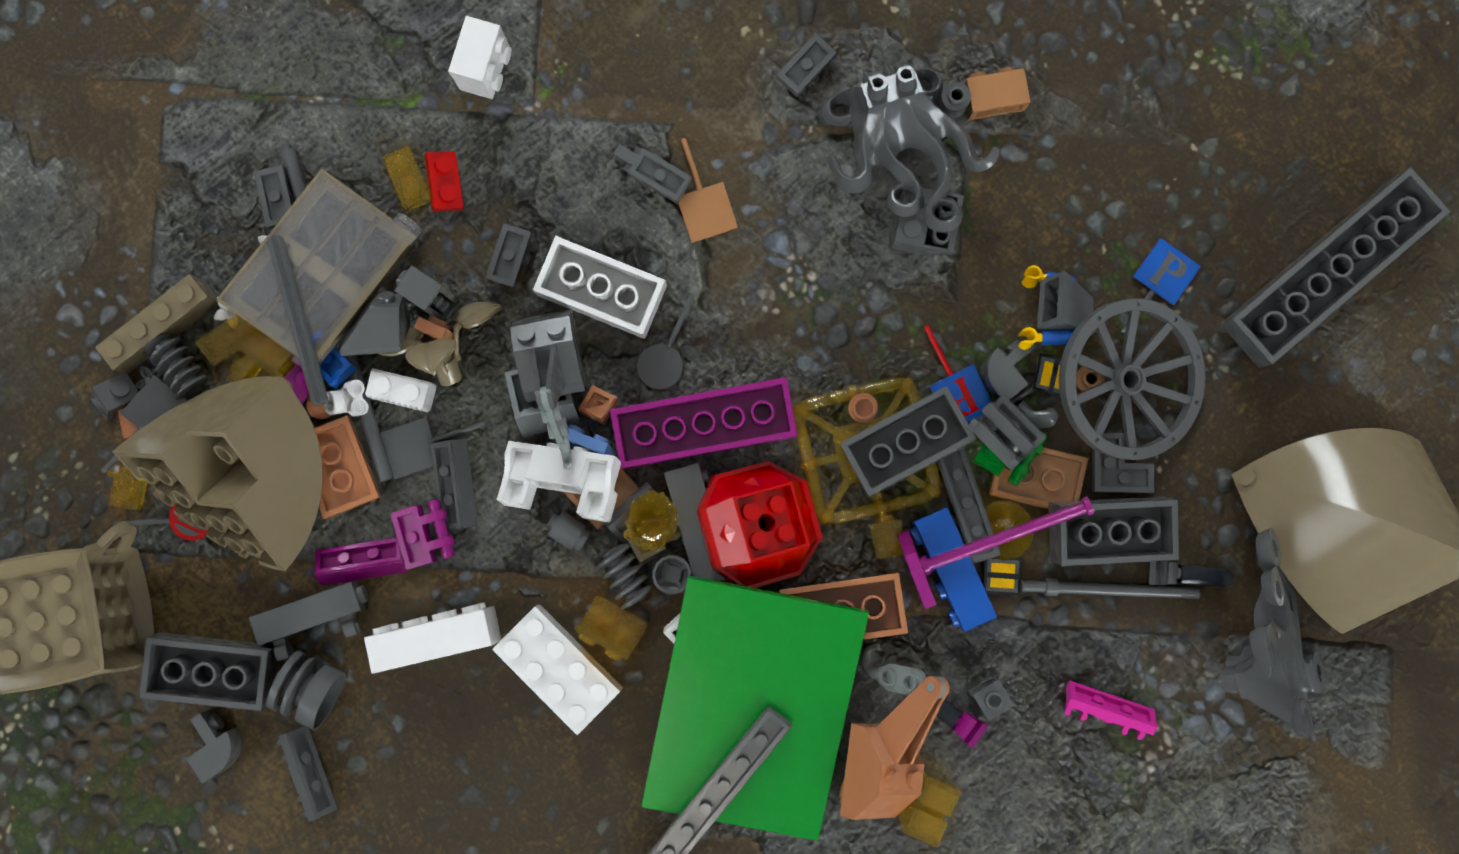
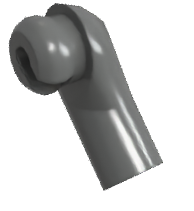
(1042, 418)

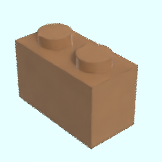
(997, 93)

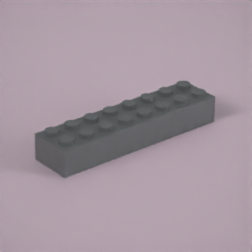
(1335, 268)

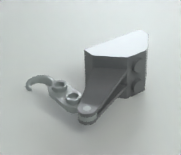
(549, 367)

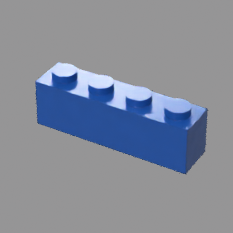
(958, 580)

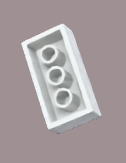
(600, 287)
(428, 640)
(557, 669)

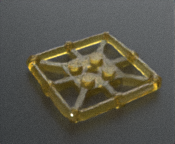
(845, 432)

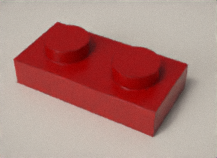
(443, 181)

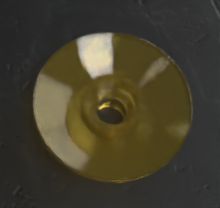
(1005, 513)

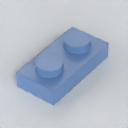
(595, 445)

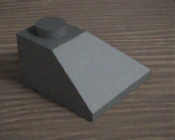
(378, 327)

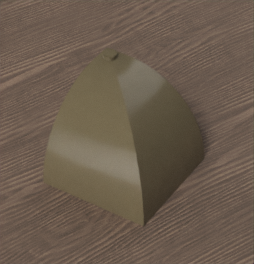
(1355, 521)

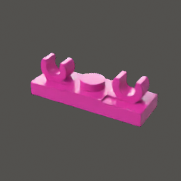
(1110, 709)

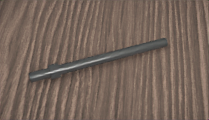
(1053, 587)

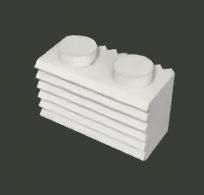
(400, 390)

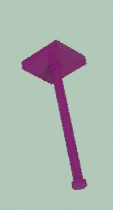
(921, 566)

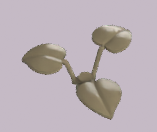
(437, 355)

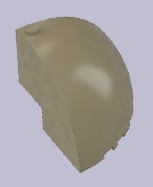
(236, 466)

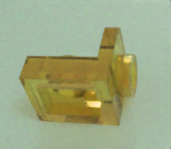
(126, 490)
(885, 537)

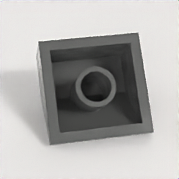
(528, 414)

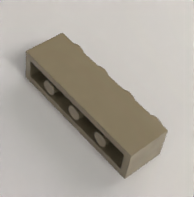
(166, 315)

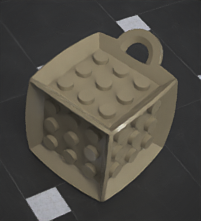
(73, 613)

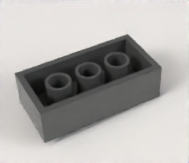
(907, 442)
(1117, 532)
(207, 671)

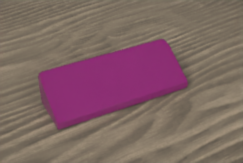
(358, 561)

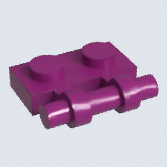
(415, 538)

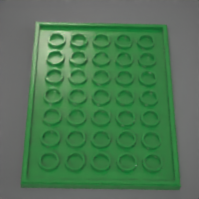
(729, 662)

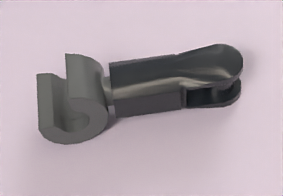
(1171, 573)

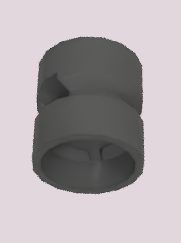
(671, 574)

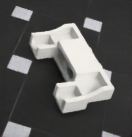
(542, 467)

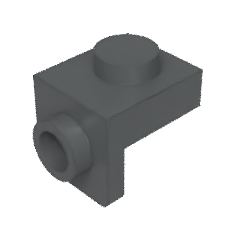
(112, 395)

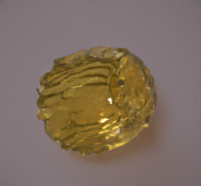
(651, 521)

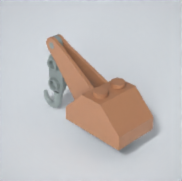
(884, 758)

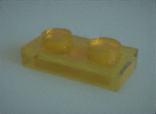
(407, 178)
(224, 339)

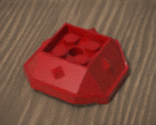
(732, 530)

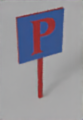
(964, 385)

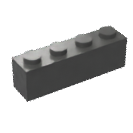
(686, 491)

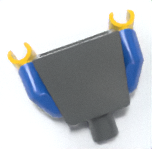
(1060, 310)

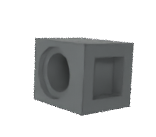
(990, 698)

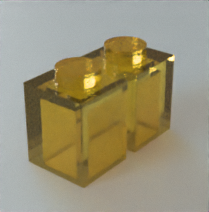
(926, 814)

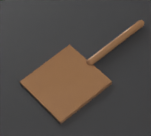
(707, 209)

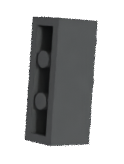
(426, 293)

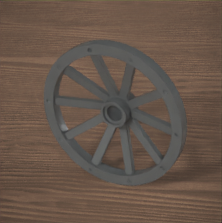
(1134, 381)

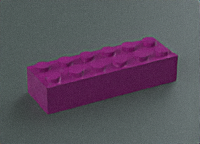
(703, 423)

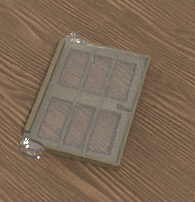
(339, 260)

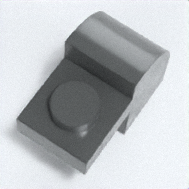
(1001, 375)
(221, 746)

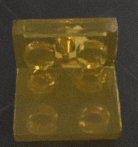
(611, 628)

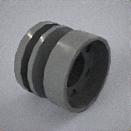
(302, 689)

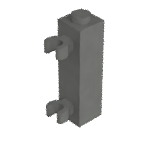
(310, 612)

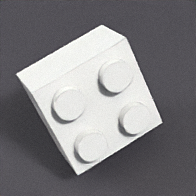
(480, 57)

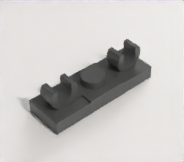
(307, 773)

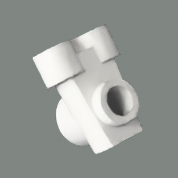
(347, 399)

